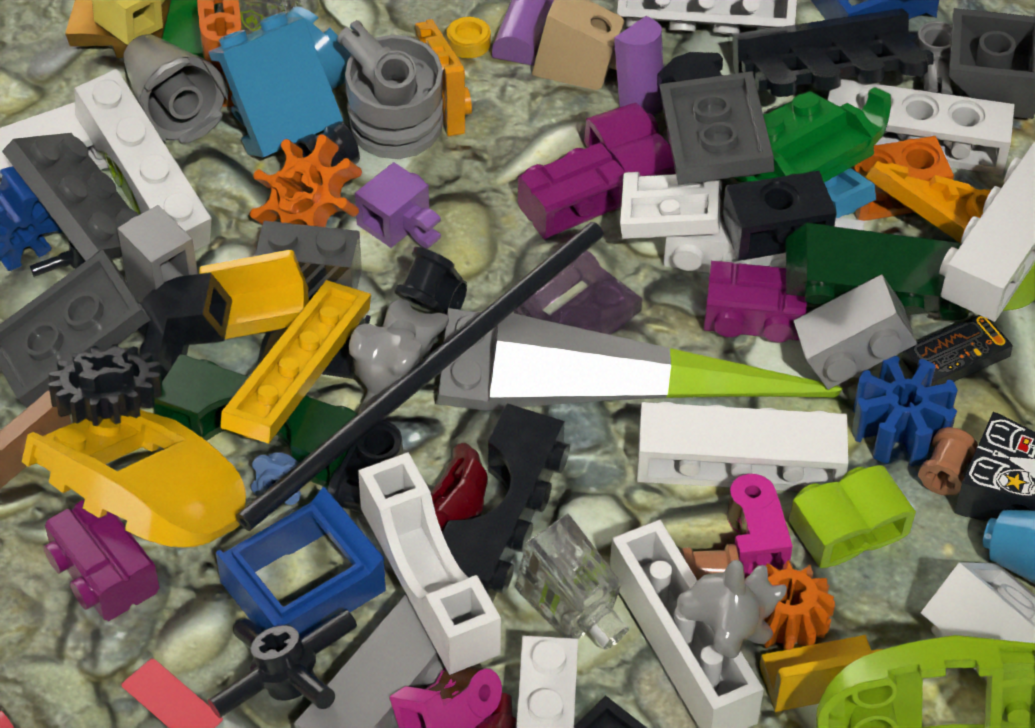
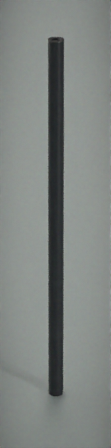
(417, 378)

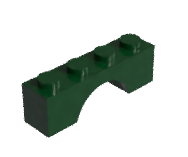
(200, 390)

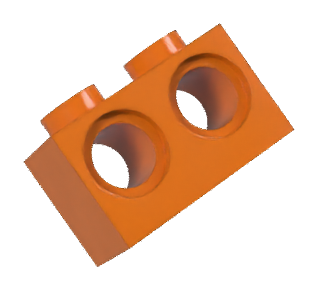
(923, 159)

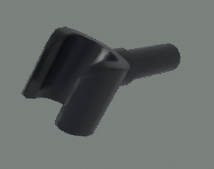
(64, 259)

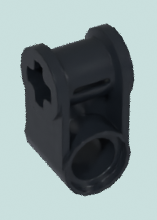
(432, 283)
(345, 480)

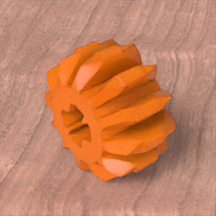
(803, 610)

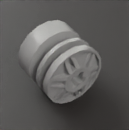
(402, 129)

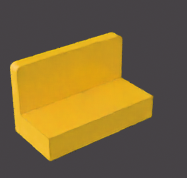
(264, 291)
(803, 673)

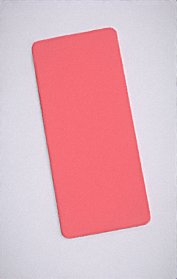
(169, 698)

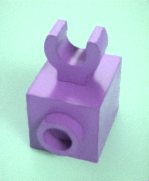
(395, 206)

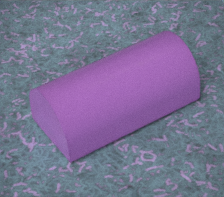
(521, 31)
(638, 64)

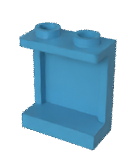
(277, 83)

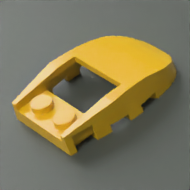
(169, 498)

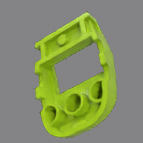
(888, 684)

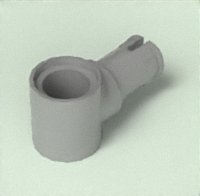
(936, 38)
(379, 64)

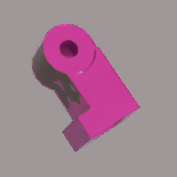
(759, 520)
(450, 702)

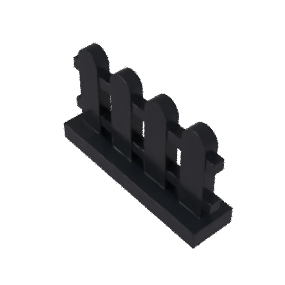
(829, 51)

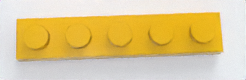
(295, 362)

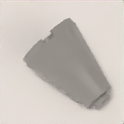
(175, 88)

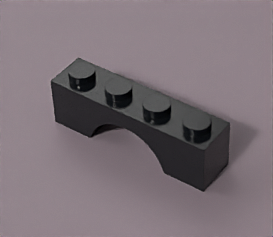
(523, 457)

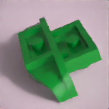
(822, 136)

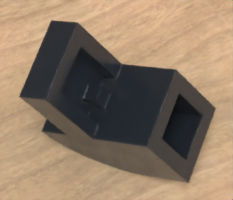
(183, 314)

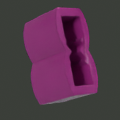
(631, 140)

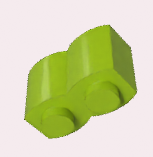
(851, 515)

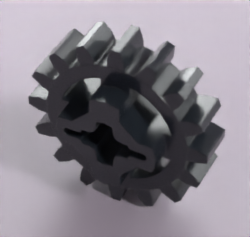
(105, 384)

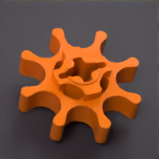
(307, 187)

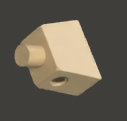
(578, 43)

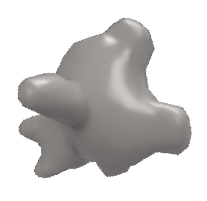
(393, 350)
(733, 606)

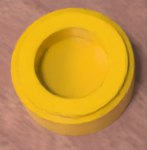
(469, 37)

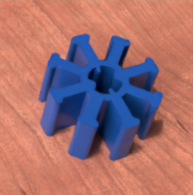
(21, 220)
(902, 409)

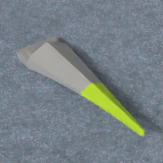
(553, 363)

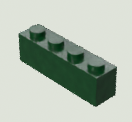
(835, 260)

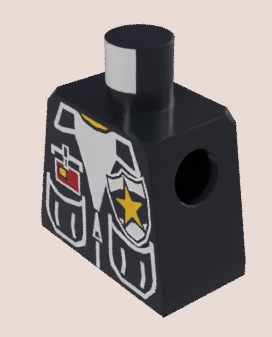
(1000, 471)

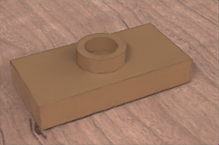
(37, 418)

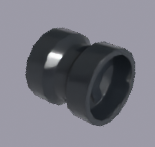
(341, 135)

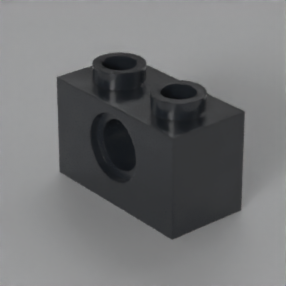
(769, 210)

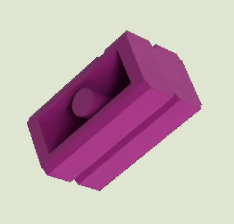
(571, 190)
(751, 302)
(102, 559)

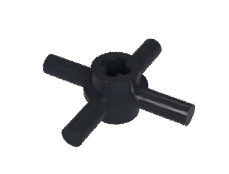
(283, 663)

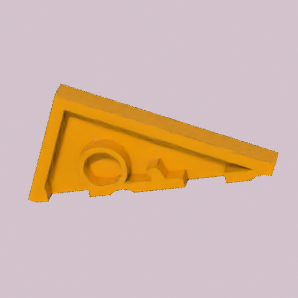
(455, 94)
(940, 201)

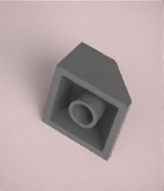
(994, 57)

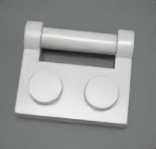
(663, 208)

